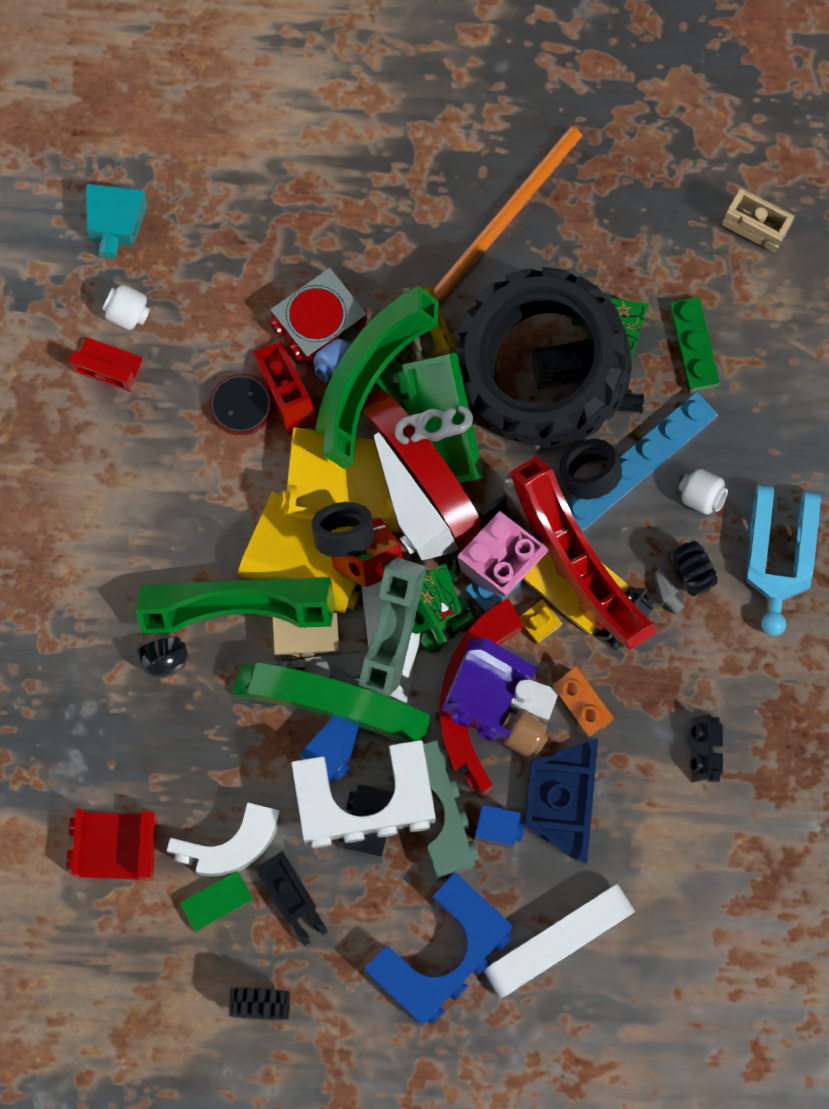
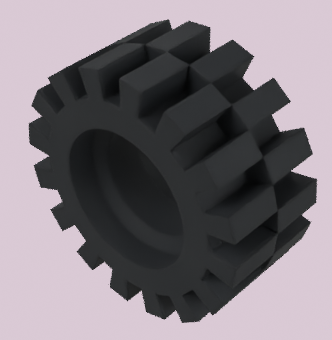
(259, 1003)

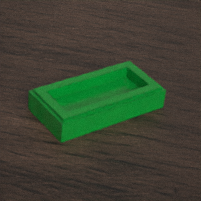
(216, 901)

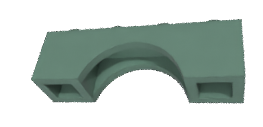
(399, 604)
(451, 849)

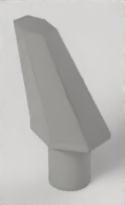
(666, 591)

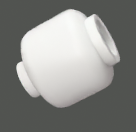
(126, 307)
(703, 491)

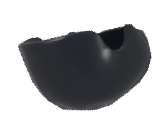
(163, 656)

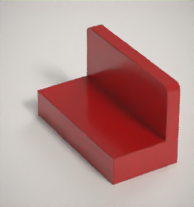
(106, 364)

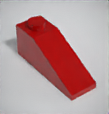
(285, 387)

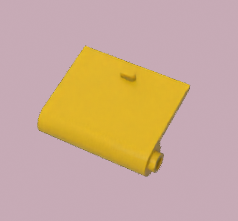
(320, 482)
(286, 550)

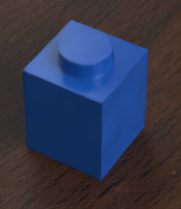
(499, 827)

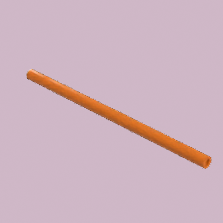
(506, 214)

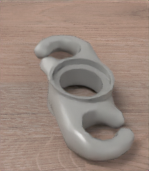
(447, 428)

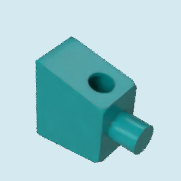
(114, 217)

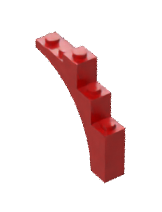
(574, 558)

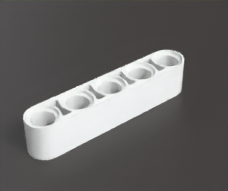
(558, 941)

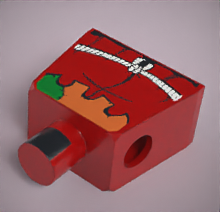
(370, 564)

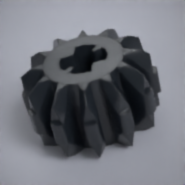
(693, 568)

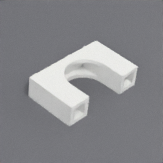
(409, 806)

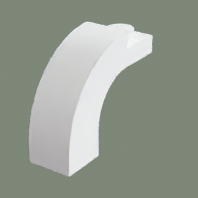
(238, 853)

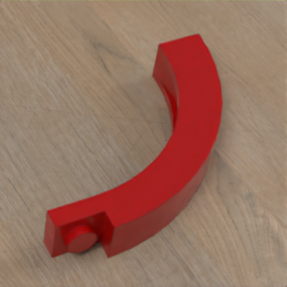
(425, 467)
(497, 626)

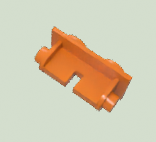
(583, 701)

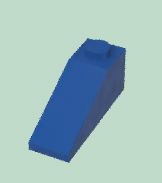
(336, 745)

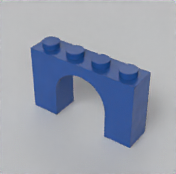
(483, 932)

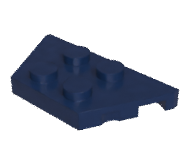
(563, 799)

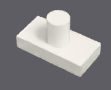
(535, 698)

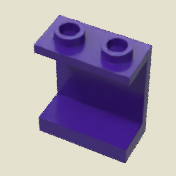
(485, 688)

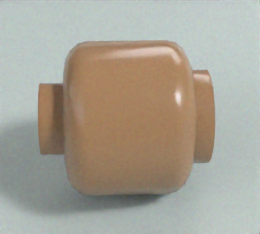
(527, 732)

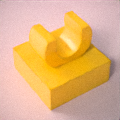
(540, 621)

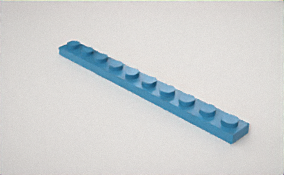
(636, 466)

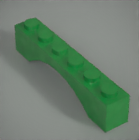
(294, 600)

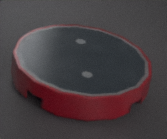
(240, 404)

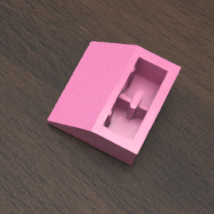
(500, 555)

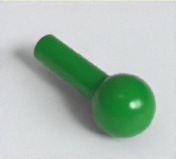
(428, 641)

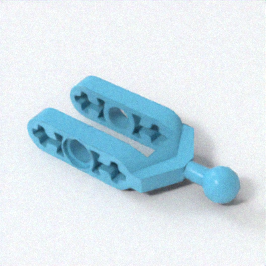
(777, 587)

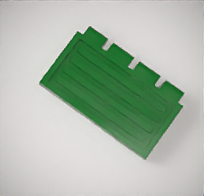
(439, 386)

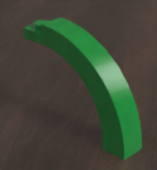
(362, 365)
(332, 699)

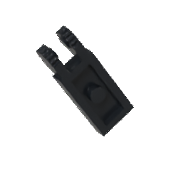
(289, 894)

